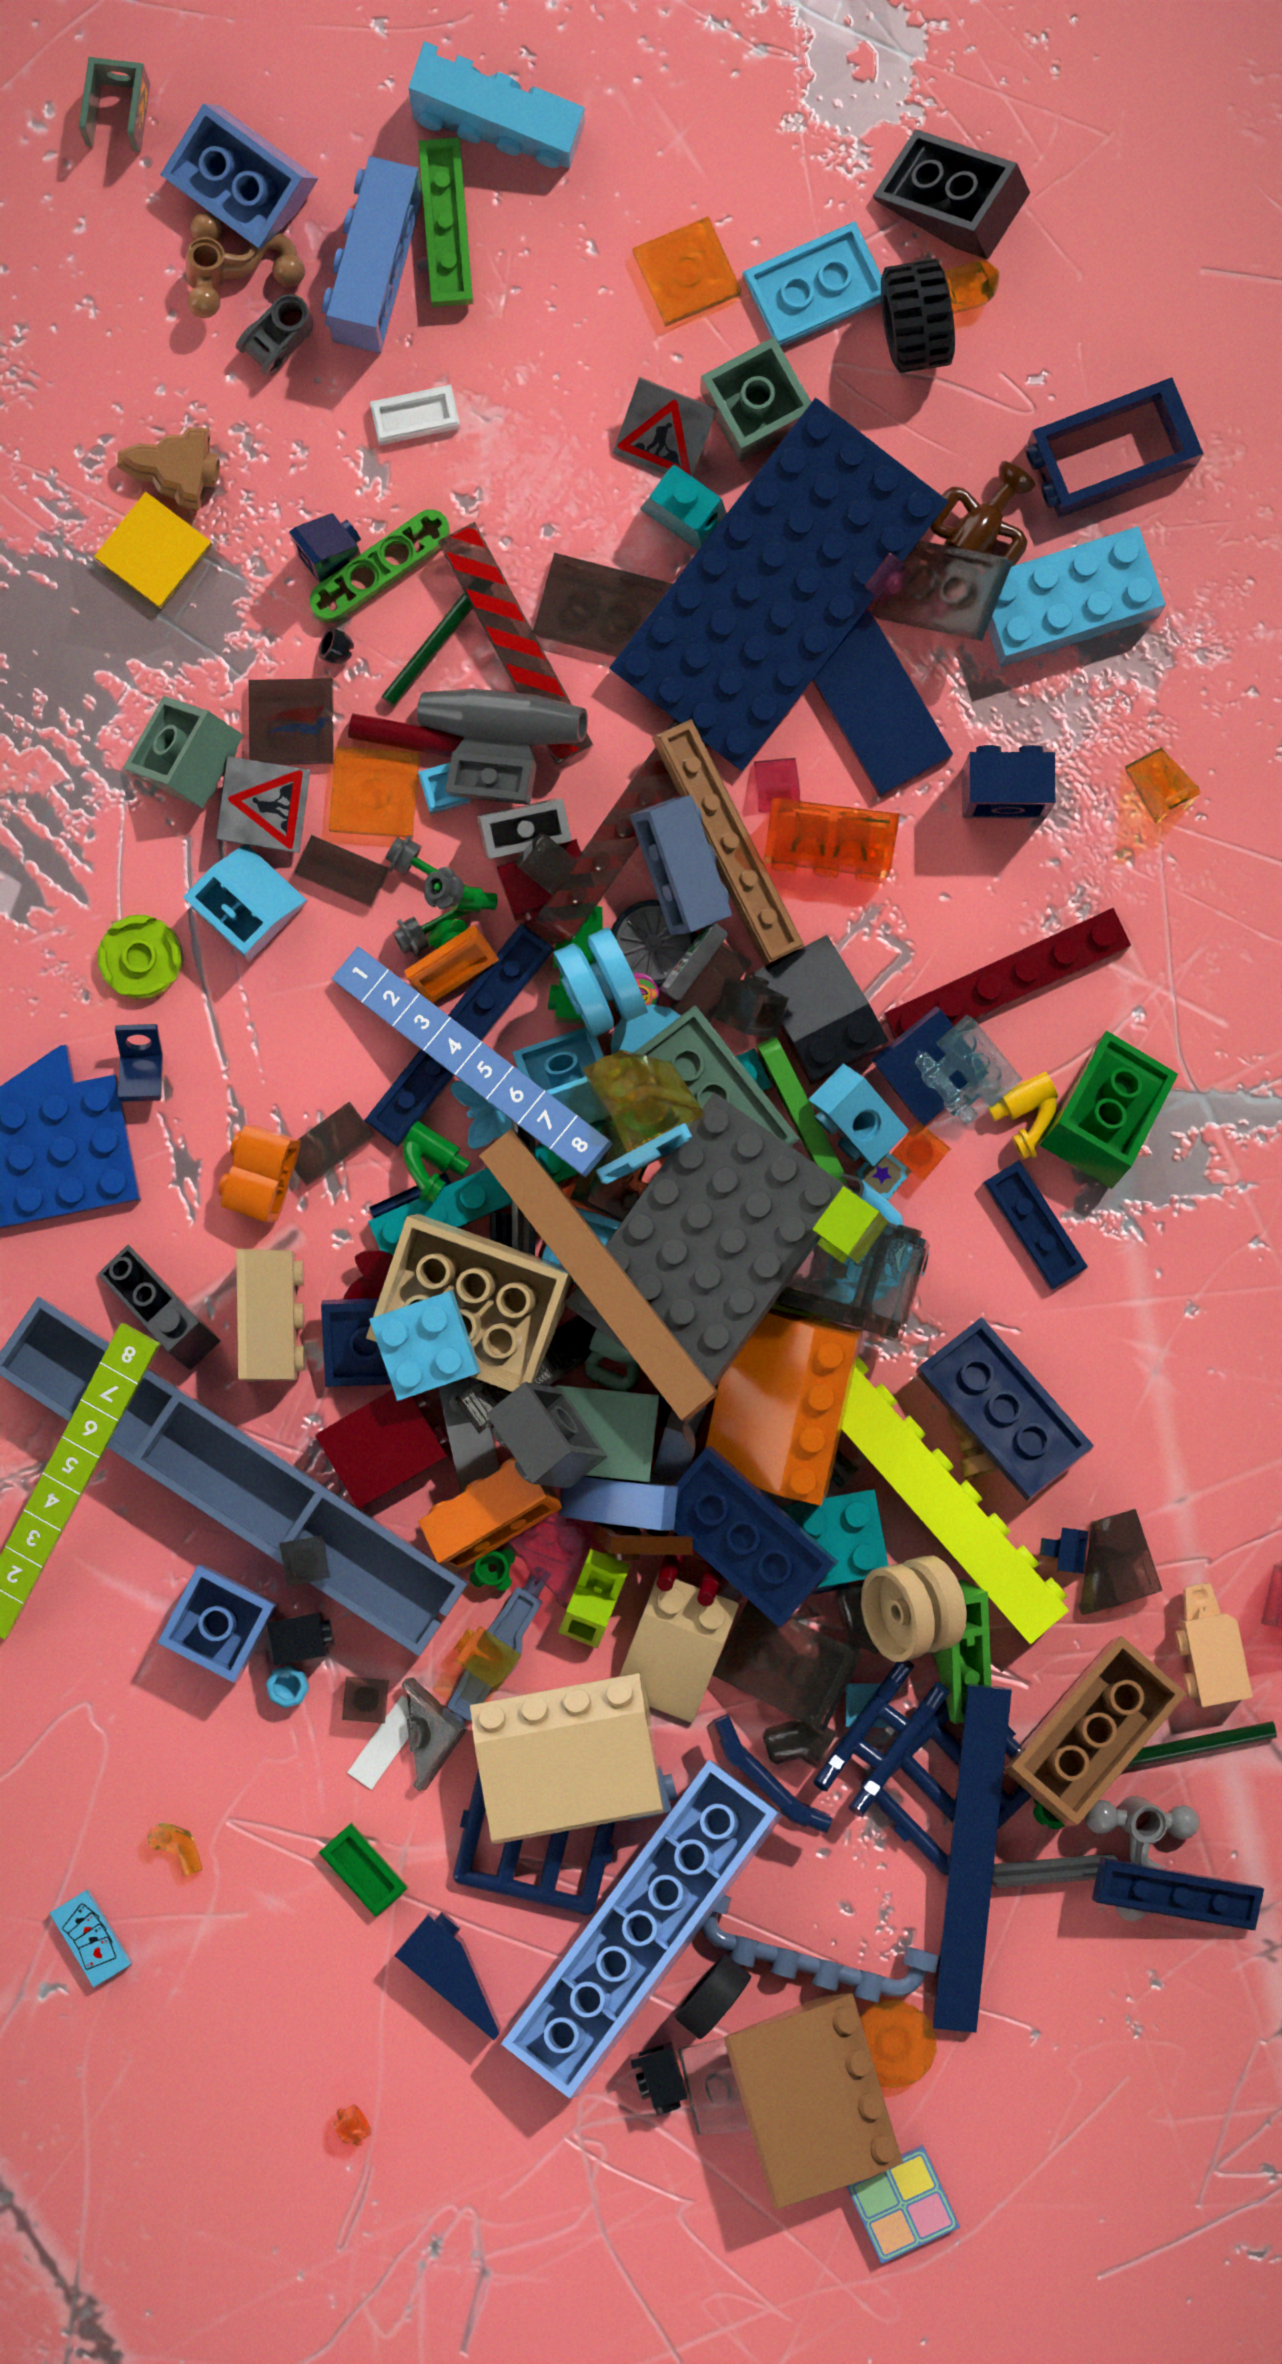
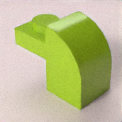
(594, 1598)

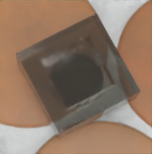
(305, 1560)
(365, 1699)

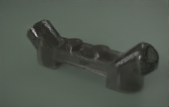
(796, 1738)

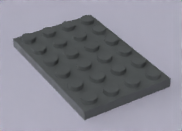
(719, 1234)

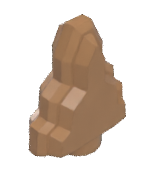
(176, 466)

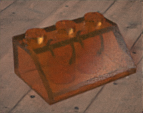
(830, 840)

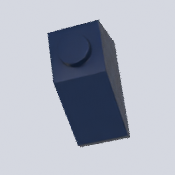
(325, 545)

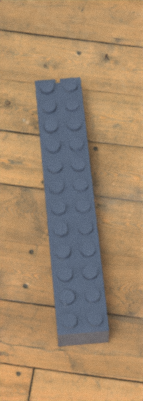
(239, 1480)

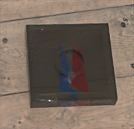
(291, 721)

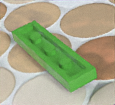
(445, 222)

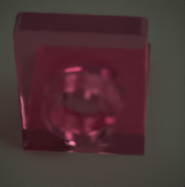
(888, 579)

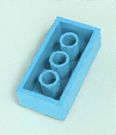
(1075, 596)

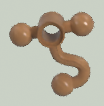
(206, 231)

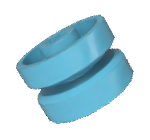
(596, 984)

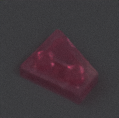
(555, 1553)

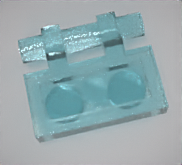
(977, 1060)

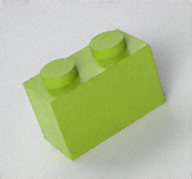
(849, 1227)

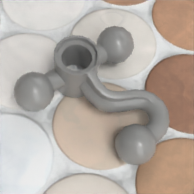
(1180, 1822)

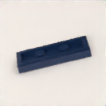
(1035, 1225)

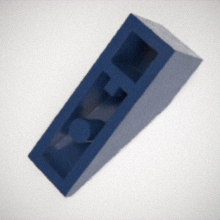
(445, 1964)

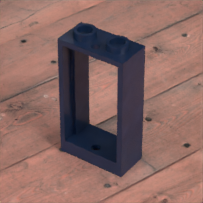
(1176, 424)

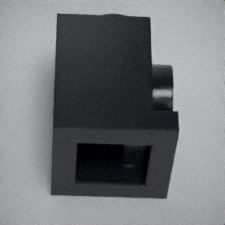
(660, 2077)

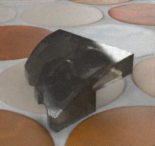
(1117, 1563)

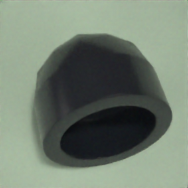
(335, 646)

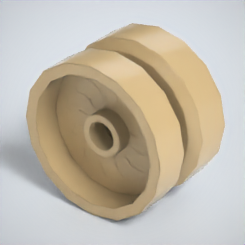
(913, 1608)

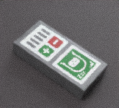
(693, 961)

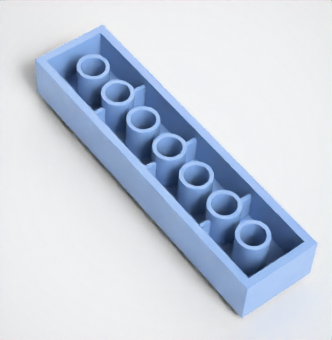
(642, 1929)

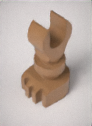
(977, 1462)

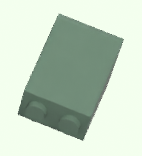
(622, 1426)

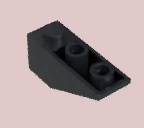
(159, 1308)

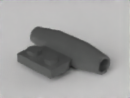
(498, 735)

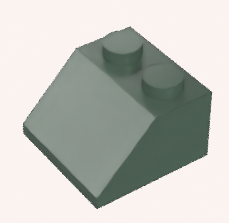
(183, 751)

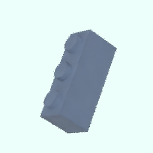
(681, 864)

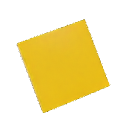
(153, 550)

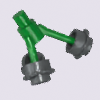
(441, 890)

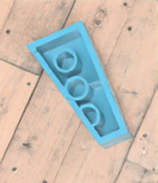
(494, 109)

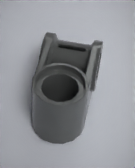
(274, 335)

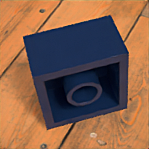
(1008, 783)

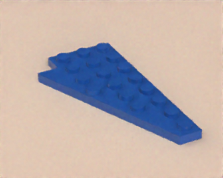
(62, 1144)

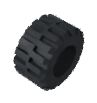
(917, 316)

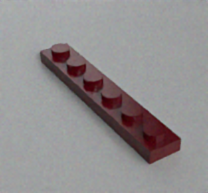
(1017, 973)

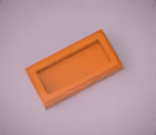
(451, 964)

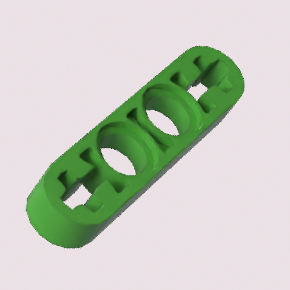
(375, 560)
(799, 1107)

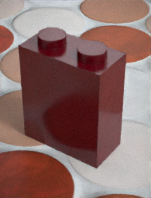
(383, 1446)

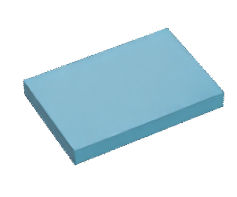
(815, 284)

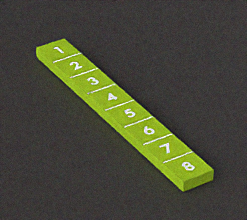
(71, 1468)

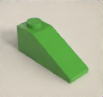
(970, 1658)

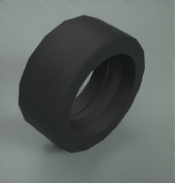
(712, 1996)

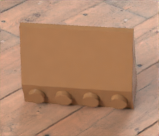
(813, 2099)

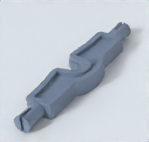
(509, 1628)

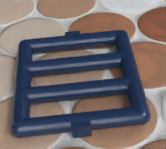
(905, 1825)
(544, 1893)

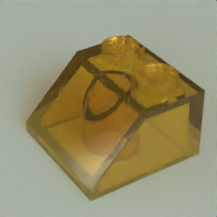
(640, 1096)

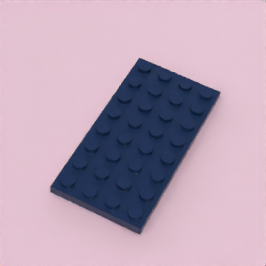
(777, 584)

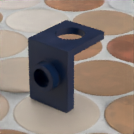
(139, 1064)

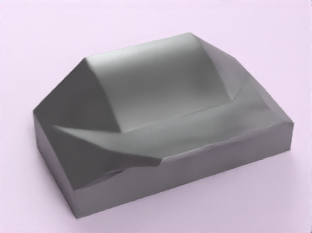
(676, 1448)

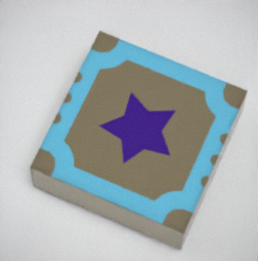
(884, 1176)

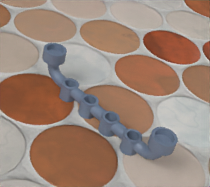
(825, 1972)

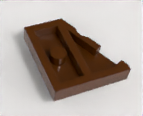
(630, 1542)

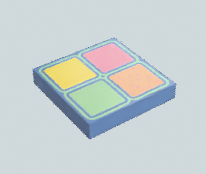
(903, 2206)

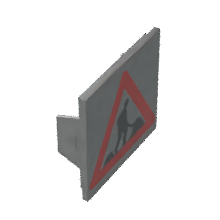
(663, 429)
(263, 804)

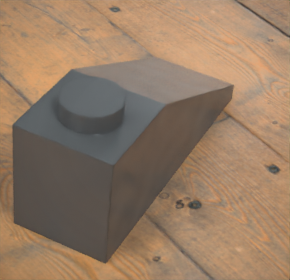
(472, 1452)

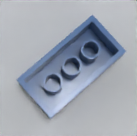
(373, 254)

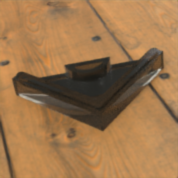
(431, 1732)

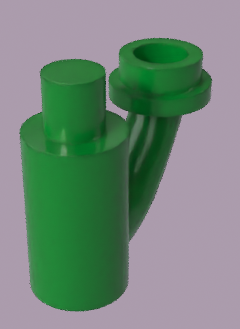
(436, 1150)

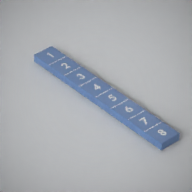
(472, 1062)

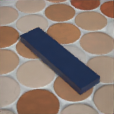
(1177, 1894)

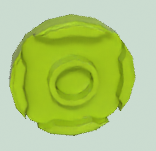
(140, 957)

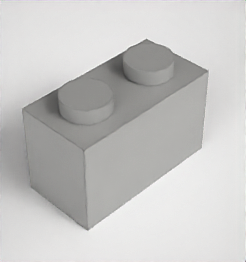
(516, 827)

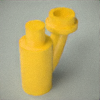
(1031, 1094)

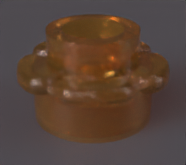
(352, 2125)

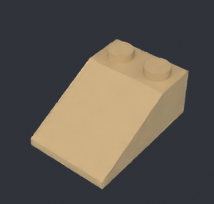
(678, 1647)

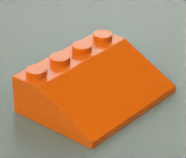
(786, 1404)

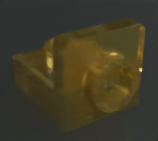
(486, 1656)

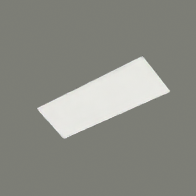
(382, 1746)

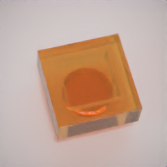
(921, 1151)

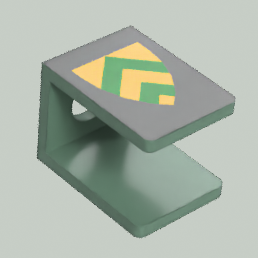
(100, 72)

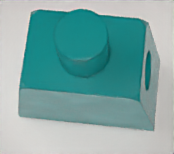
(685, 507)

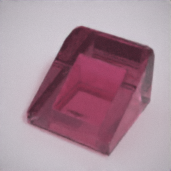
(776, 780)

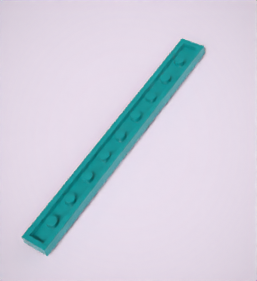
(483, 1194)

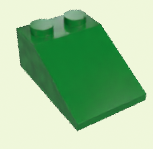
(1109, 1110)

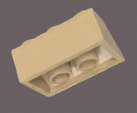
(269, 1315)

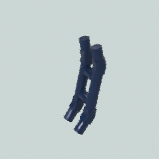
(882, 1763)
(791, 1807)

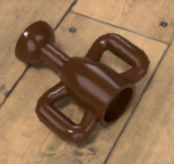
(984, 521)

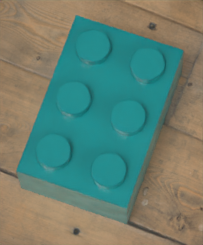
(848, 1530)

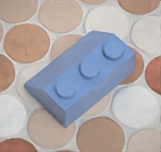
(238, 175)

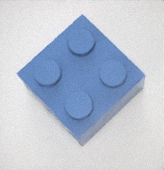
(218, 1623)

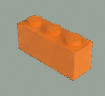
(486, 1516)

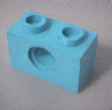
(857, 1115)

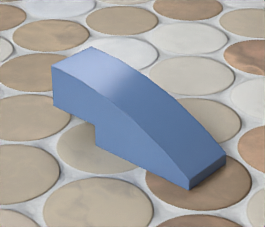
(620, 1503)

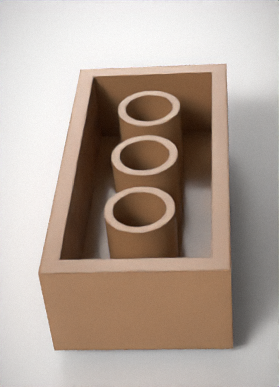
(1094, 1731)

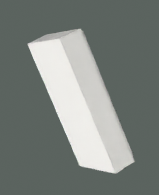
(415, 415)

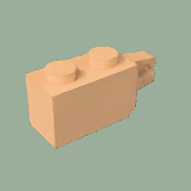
(1211, 1649)

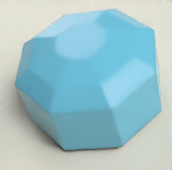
(287, 1686)

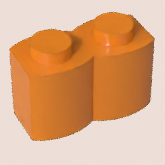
(259, 1173)

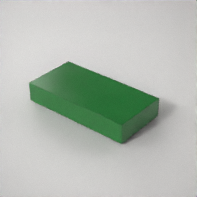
(363, 1869)

